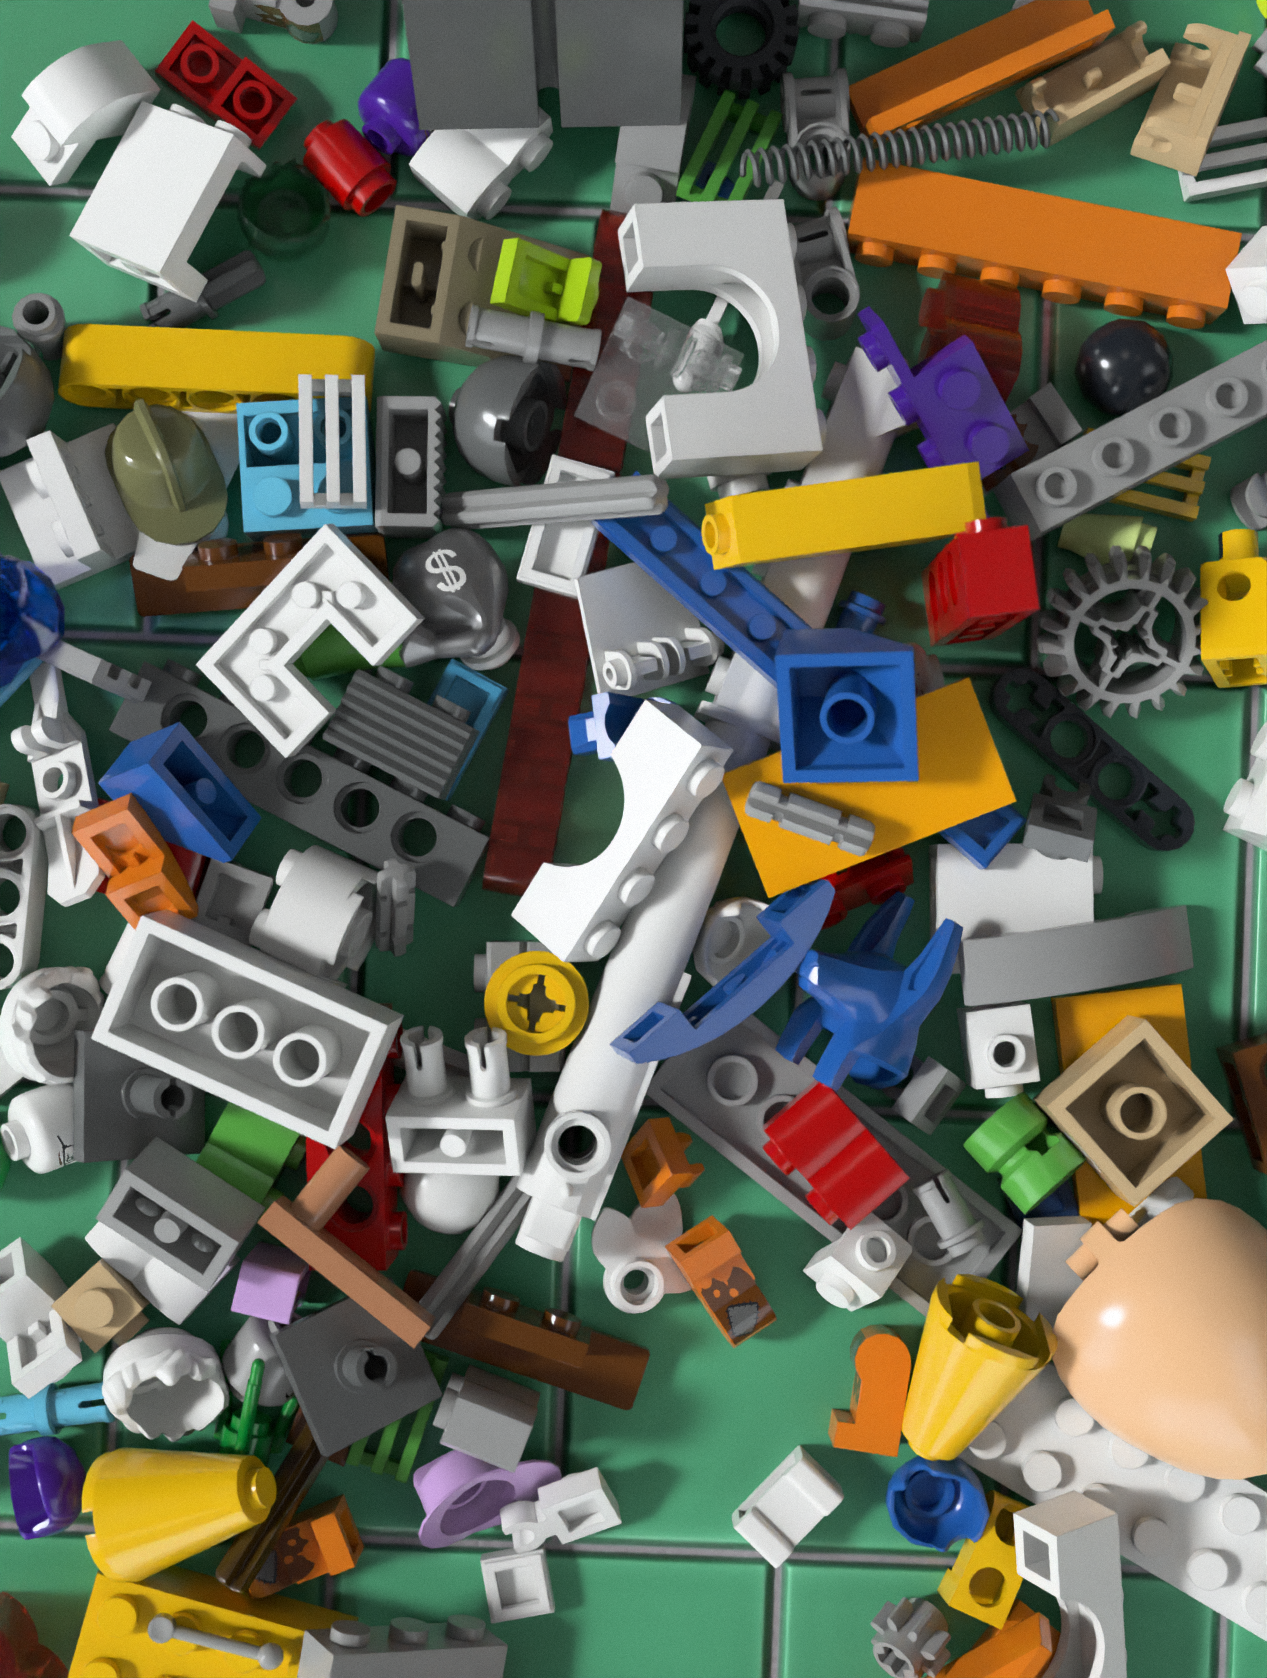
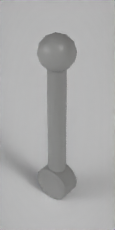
(164, 1627)

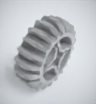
(1105, 676)

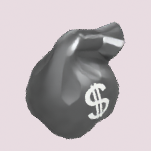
(458, 591)

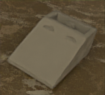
(434, 276)

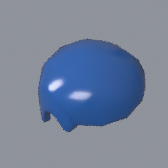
(937, 1502)

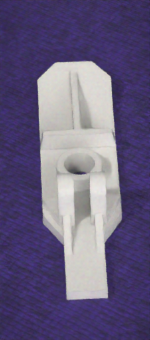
(56, 748)

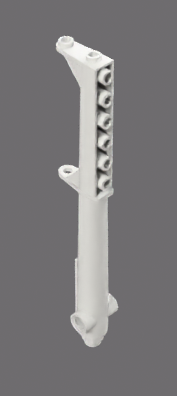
(660, 932)

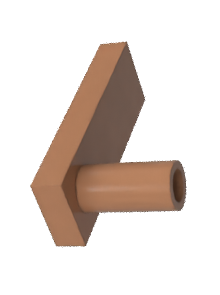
(302, 1230)

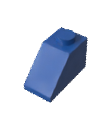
(183, 793)

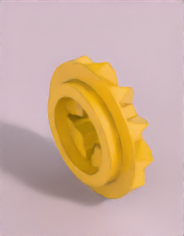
(562, 984)

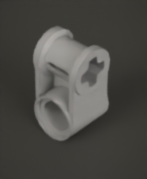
(814, 111)
(822, 267)

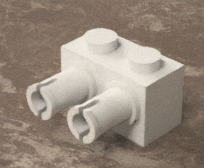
(460, 1122)

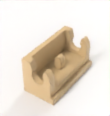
(1095, 82)
(1191, 98)

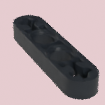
(1097, 752)

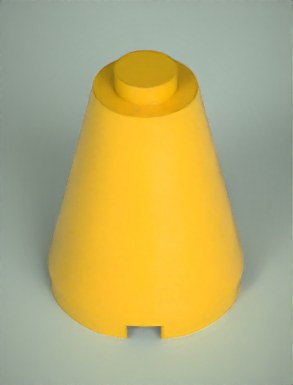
(971, 1364)
(169, 1506)

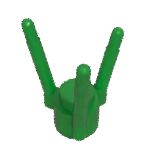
(249, 1429)

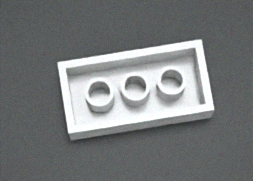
(247, 1027)

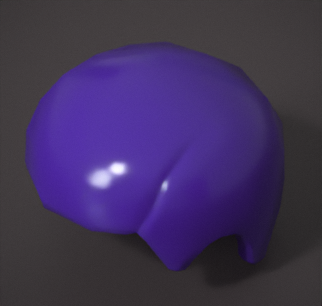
(45, 1486)

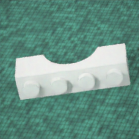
(665, 771)
(1074, 1554)

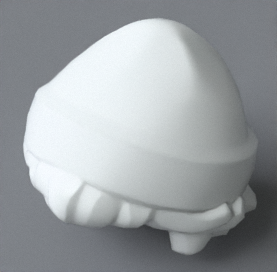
(42, 1018)
(165, 1383)

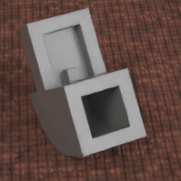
(651, 158)

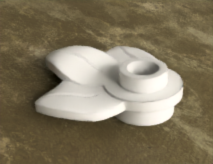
(639, 1244)

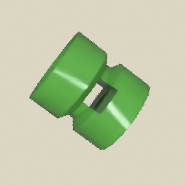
(1024, 1152)

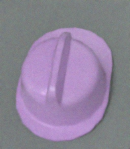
(467, 1494)

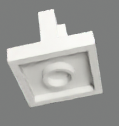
(70, 507)

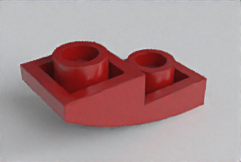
(225, 84)

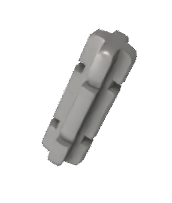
(809, 818)
(395, 906)

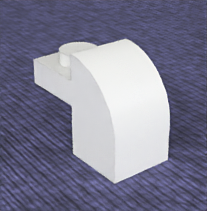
(78, 101)
(37, 1338)

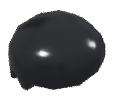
(1123, 366)

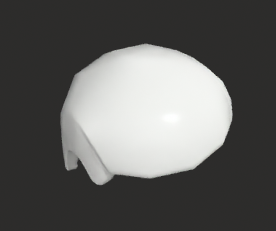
(728, 936)
(449, 1200)

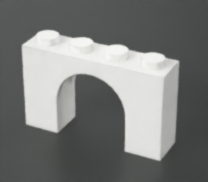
(746, 258)

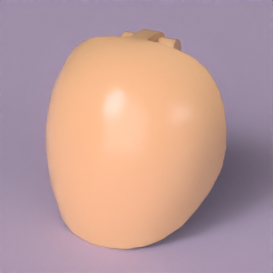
(1173, 1336)

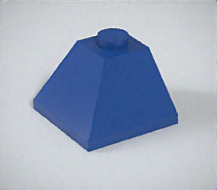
(846, 707)

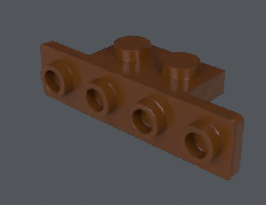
(233, 574)
(539, 1344)

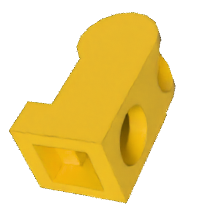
(986, 1571)

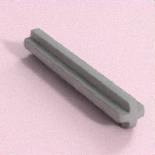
(556, 502)

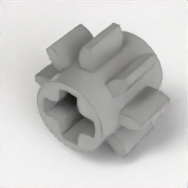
(910, 1638)

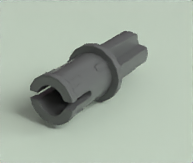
(225, 284)

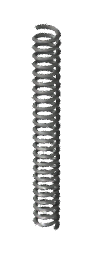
(970, 145)

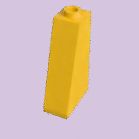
(843, 516)

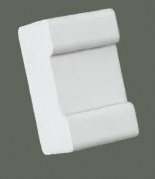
(787, 1506)

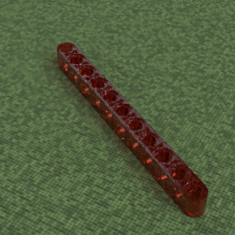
(555, 640)

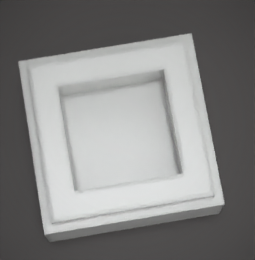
(517, 1584)

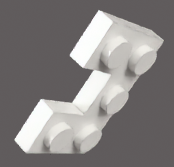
(318, 587)

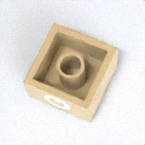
(1133, 1109)

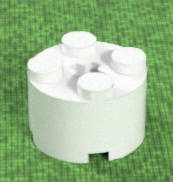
(320, 914)

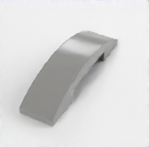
(1075, 956)

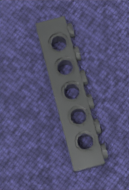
(440, 873)

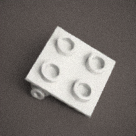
(640, 632)

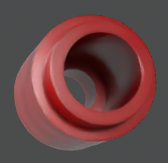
(348, 166)

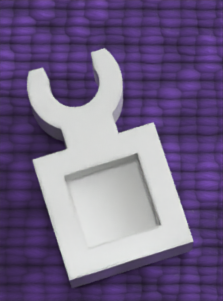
(565, 1508)

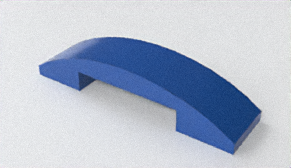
(793, 927)

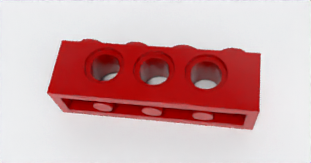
(980, 583)
(384, 1230)

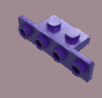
(948, 399)

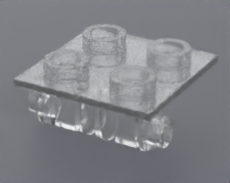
(650, 359)

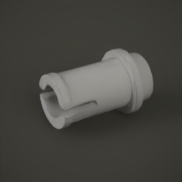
(41, 323)
(950, 1214)

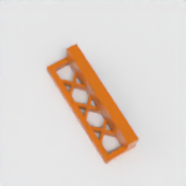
(976, 65)

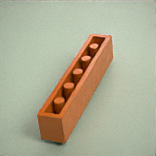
(1042, 244)

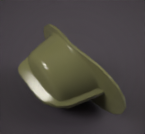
(166, 474)

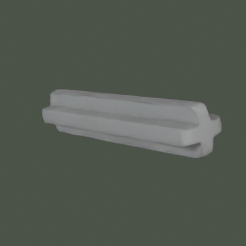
(475, 1256)

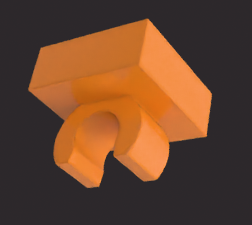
(658, 1162)

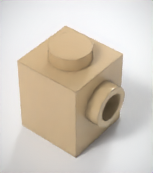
(103, 1307)

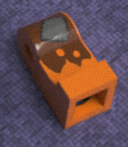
(722, 1280)
(877, 1394)
(312, 1544)

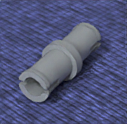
(533, 338)

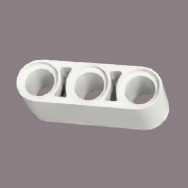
(28, 870)

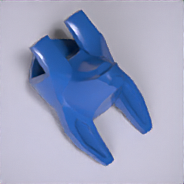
(870, 1000)

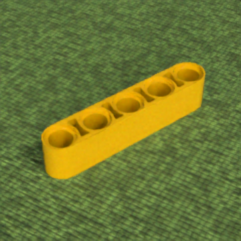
(201, 366)

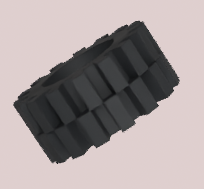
(735, 71)

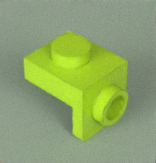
(545, 283)

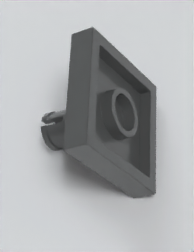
(128, 1104)
(352, 1373)

